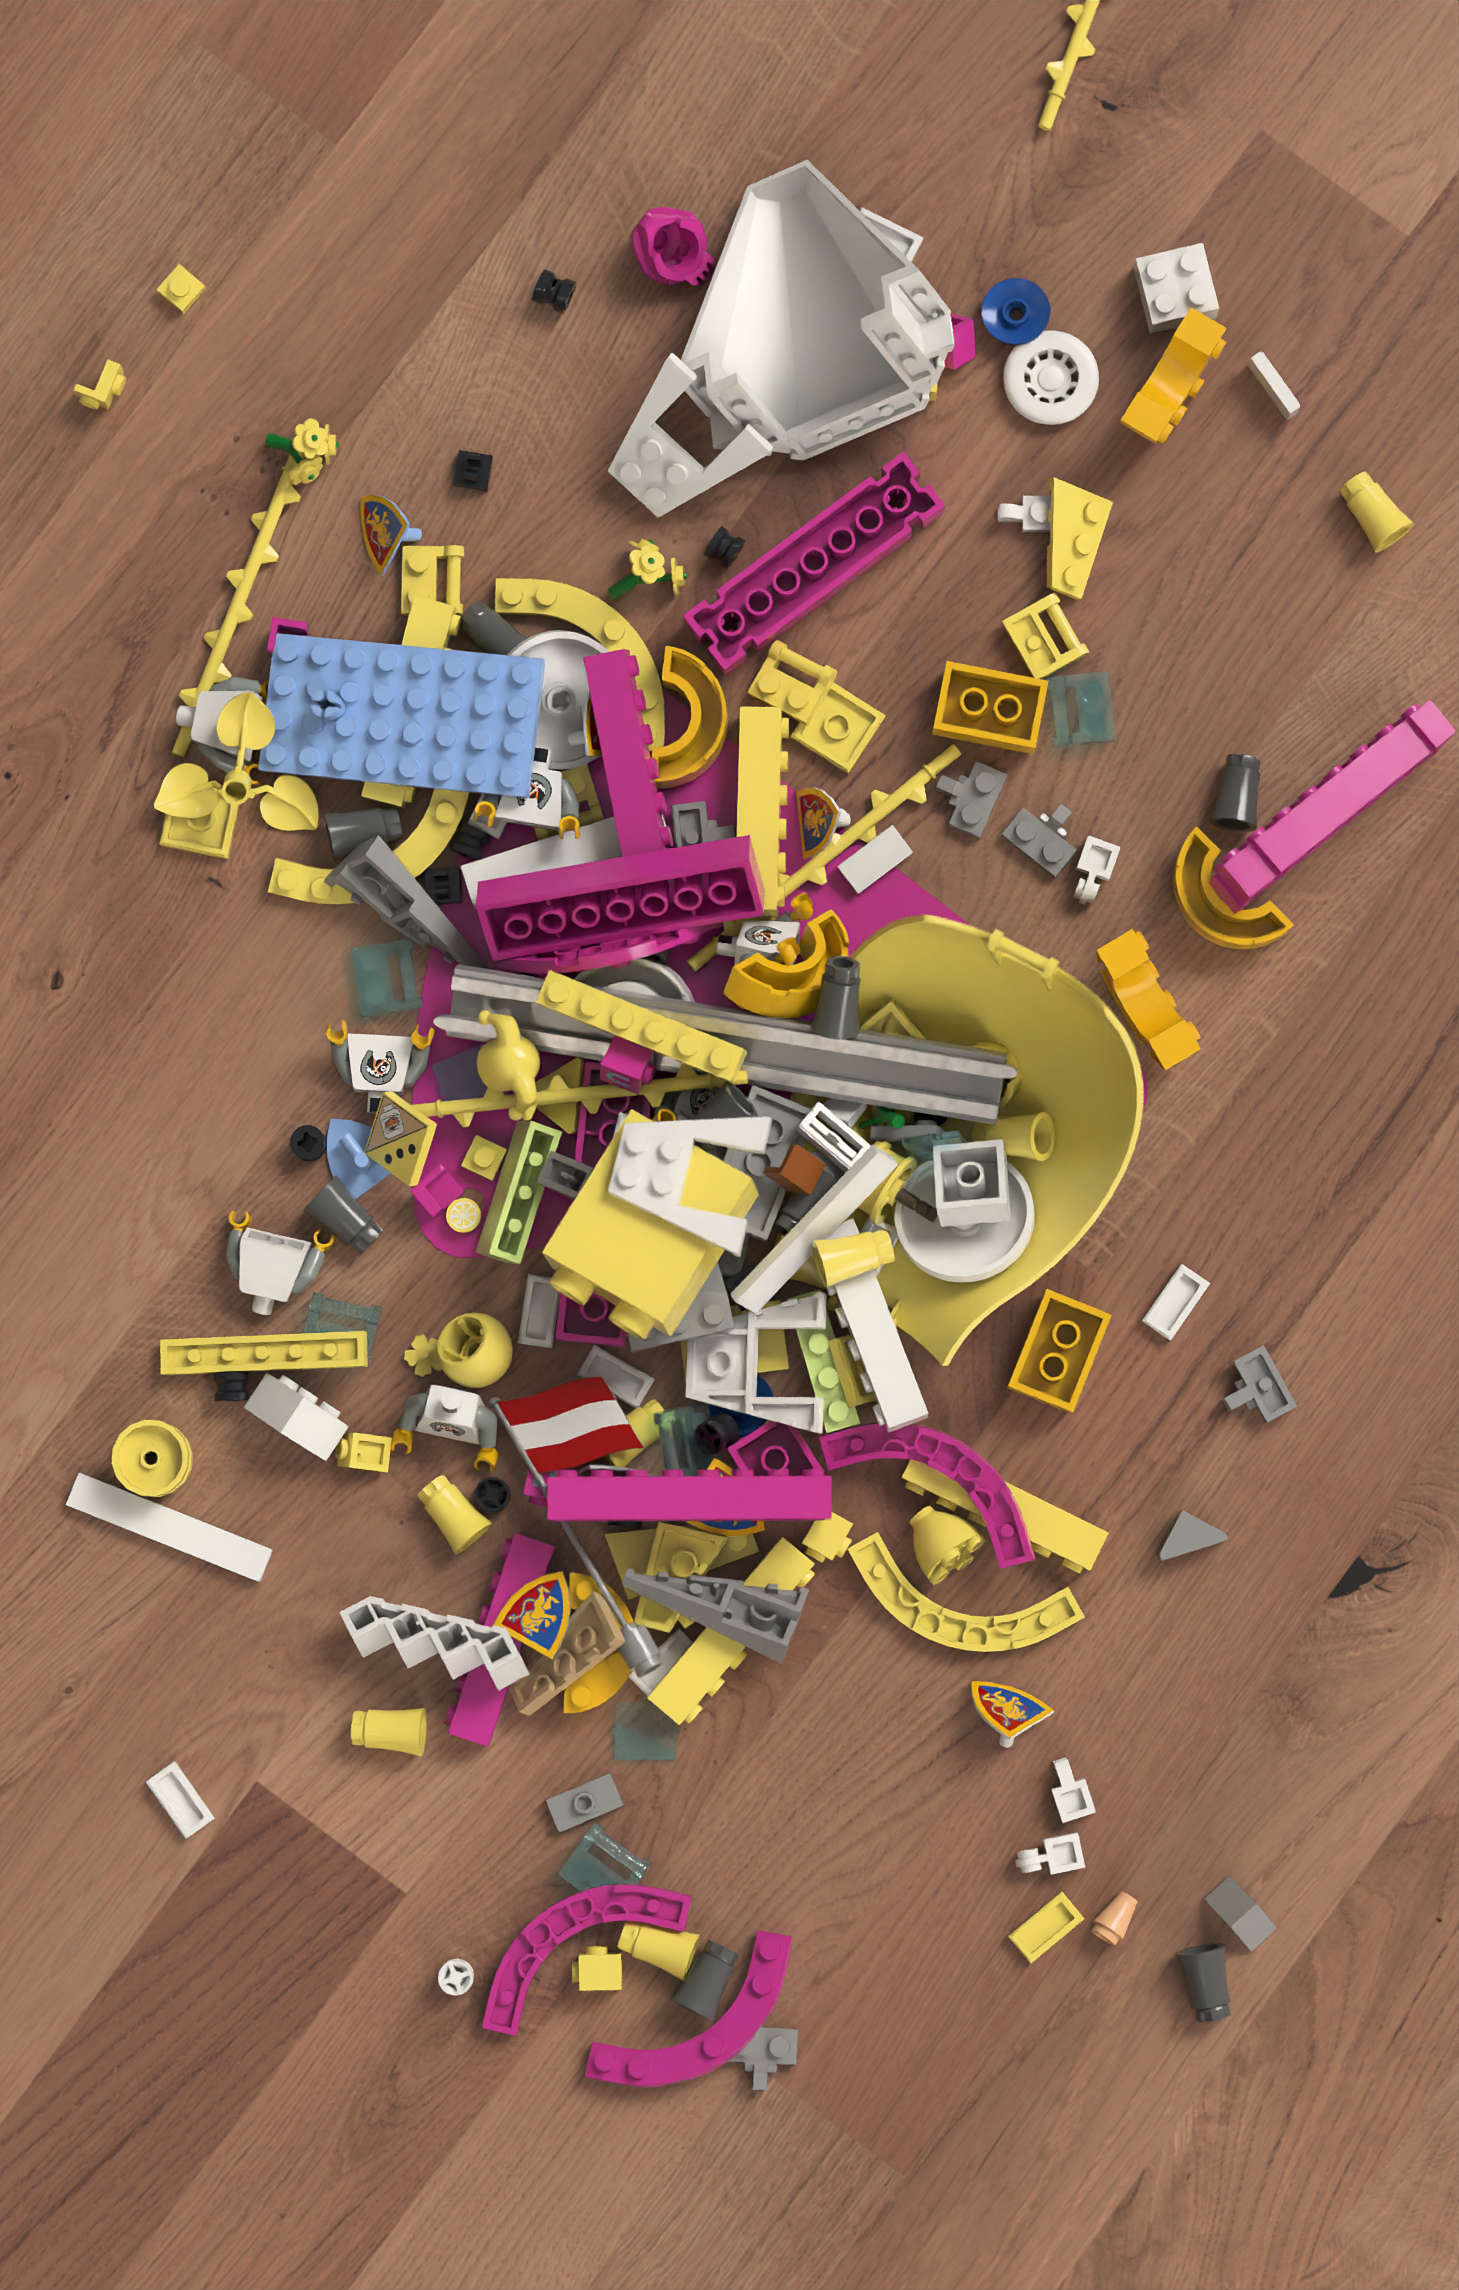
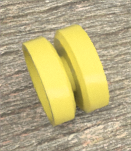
(173, 1461)

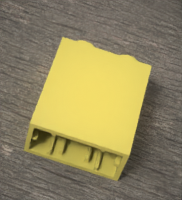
(636, 1256)

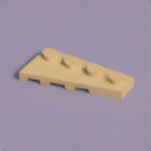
(588, 1640)

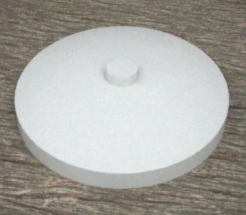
(562, 691)
(968, 1250)

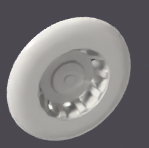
(1051, 378)

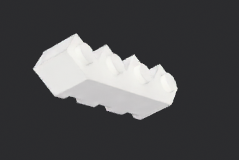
(424, 1634)

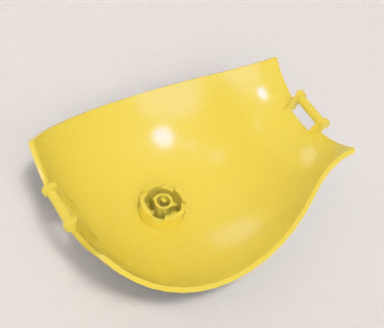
(1070, 1064)

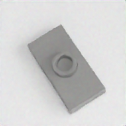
(584, 1802)

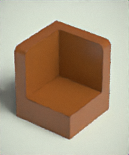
(797, 1172)

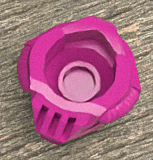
(672, 247)

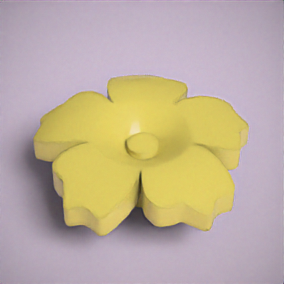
(424, 1355)

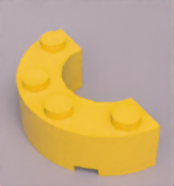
(1175, 378)
(708, 723)
(1210, 914)
(789, 989)
(1143, 1003)
(609, 1674)

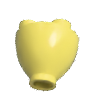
(943, 1542)

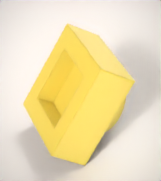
(181, 289)
(484, 1158)

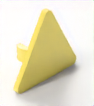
(563, 1114)

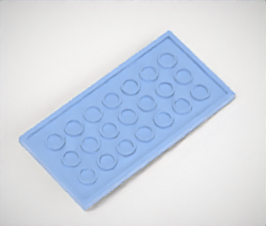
(403, 715)

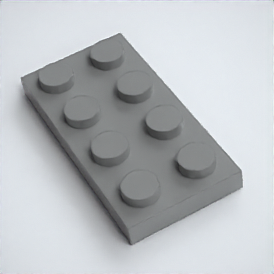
(785, 1118)

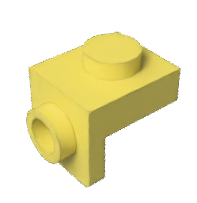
(109, 384)

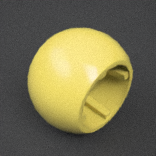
(474, 1350)

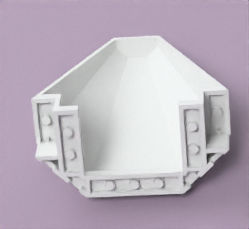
(812, 323)

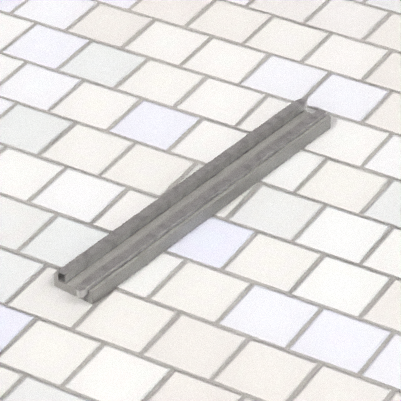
(780, 1051)

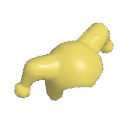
(509, 1062)

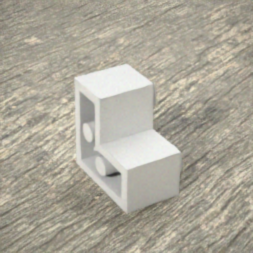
(297, 1415)

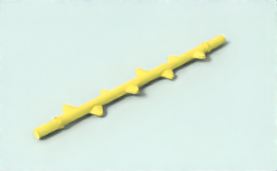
(1062, 70)
(238, 612)
(862, 830)
(560, 1093)

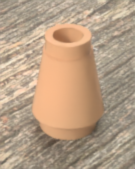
(1115, 1919)

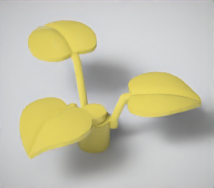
(248, 724)

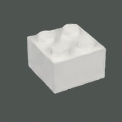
(1173, 284)
(971, 1183)

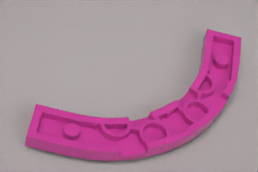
(613, 953)
(953, 1460)
(563, 1920)
(717, 2043)

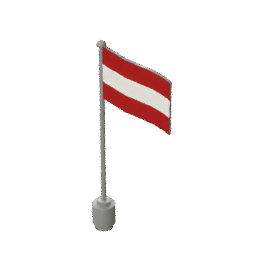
(563, 1432)

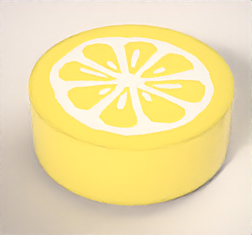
(463, 1215)

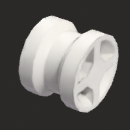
(451, 1980)

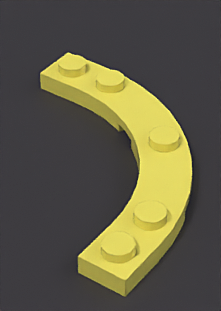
(597, 619)
(416, 853)
(955, 1628)

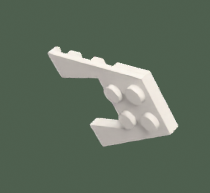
(658, 467)
(655, 1165)
(724, 1365)

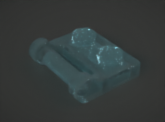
(1092, 705)
(375, 981)
(319, 1304)
(685, 1421)
(588, 1872)

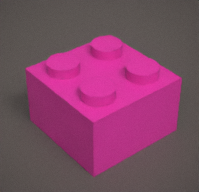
(773, 1448)

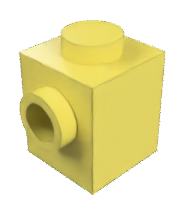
(828, 1538)
(598, 1969)

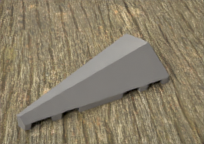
(385, 884)
(747, 1614)

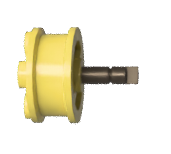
(892, 1189)

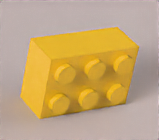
(990, 707)
(1059, 1351)

